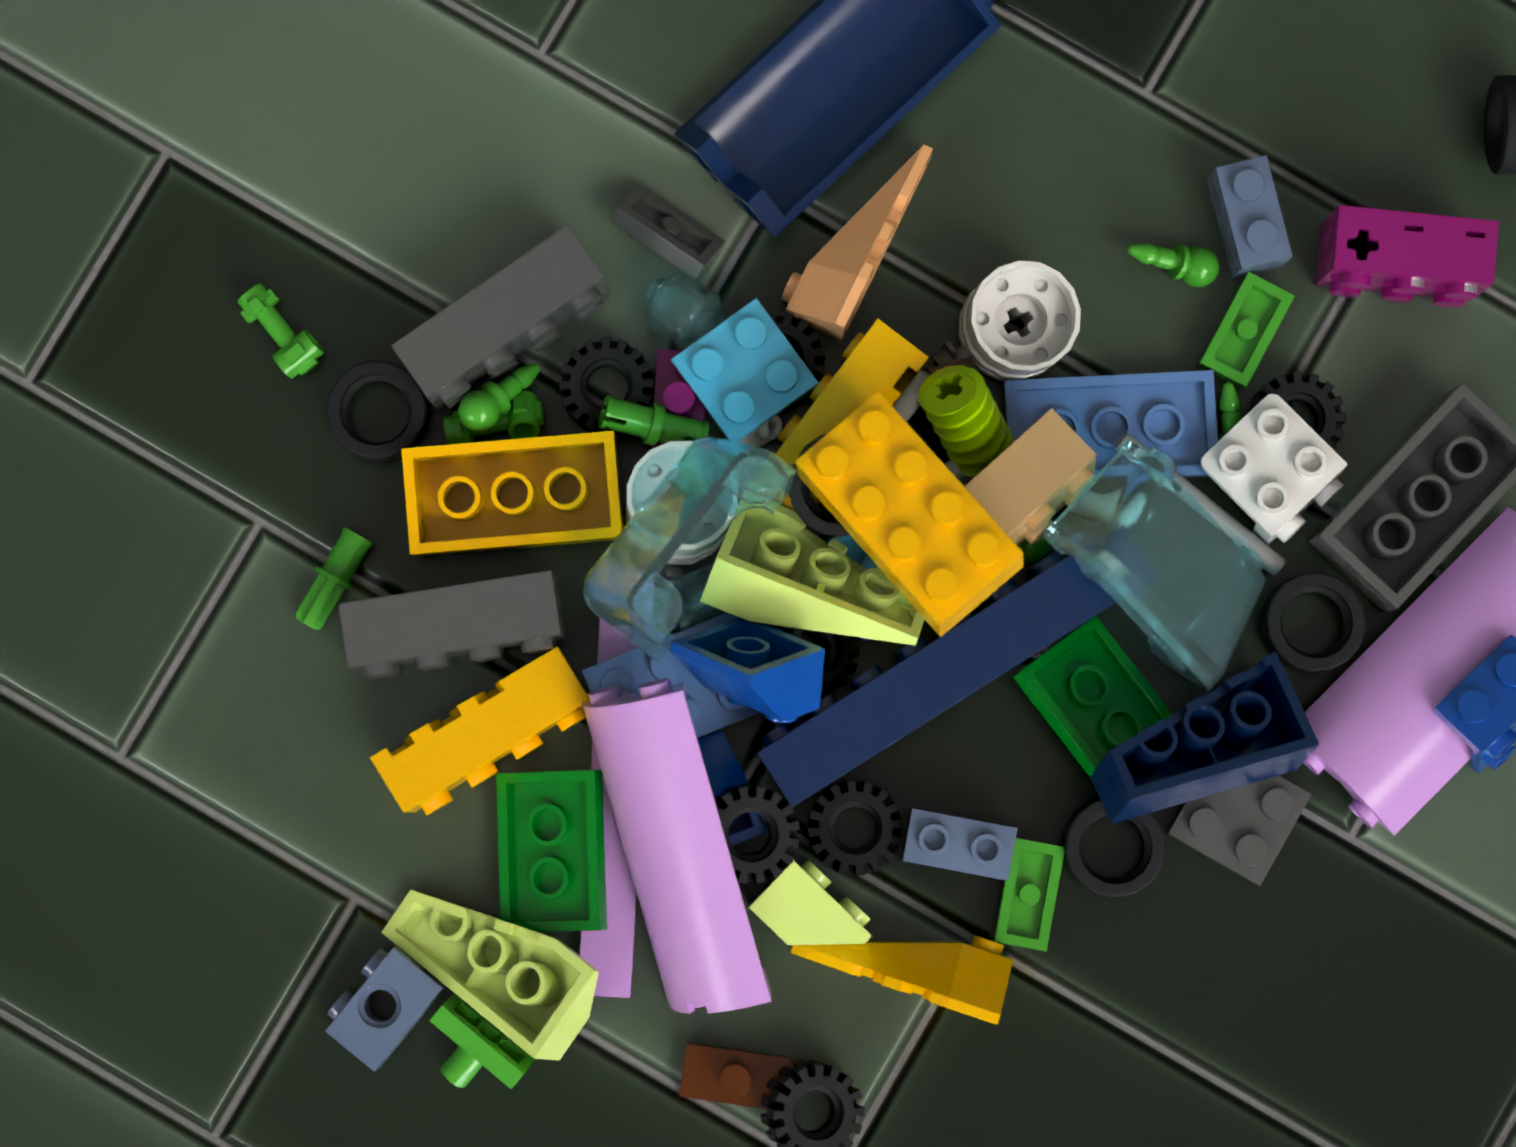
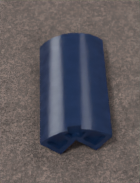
(827, 97)

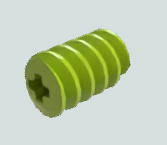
(965, 417)

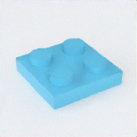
(744, 372)

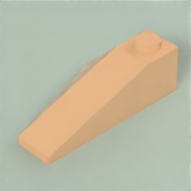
(843, 269)

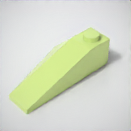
(791, 578)

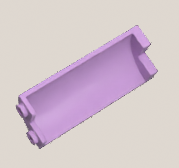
(1379, 715)
(676, 848)

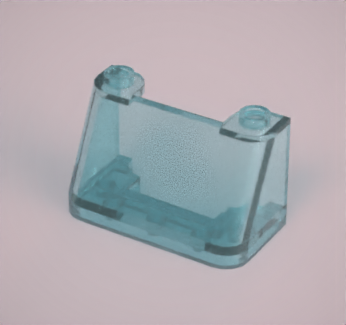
(1162, 562)
(626, 580)

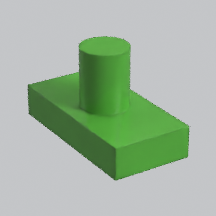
(478, 1046)

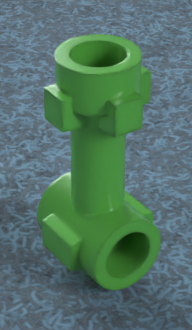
(297, 352)
(521, 421)

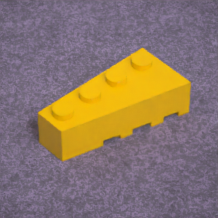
(873, 363)
(483, 733)

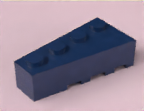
(1212, 745)

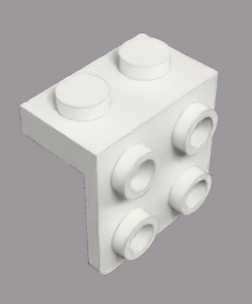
(1274, 468)

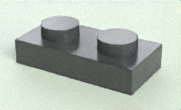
(667, 231)

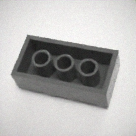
(503, 319)
(1421, 499)
(453, 622)

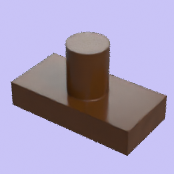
(729, 1074)

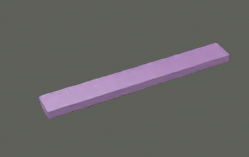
(613, 948)

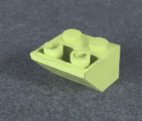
(805, 913)

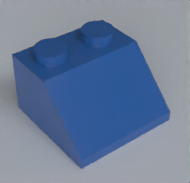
(756, 667)

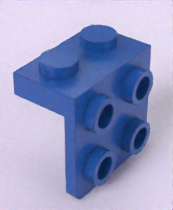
(1485, 708)

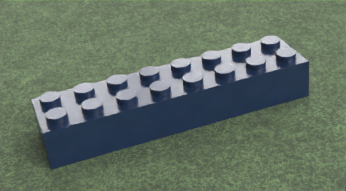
(931, 677)

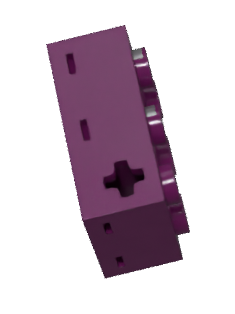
(1406, 255)

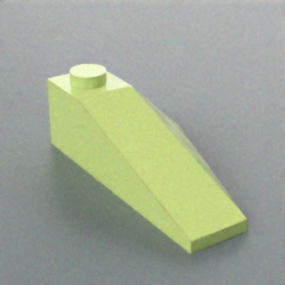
(507, 973)

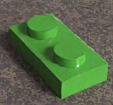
(1246, 330)
(1029, 895)

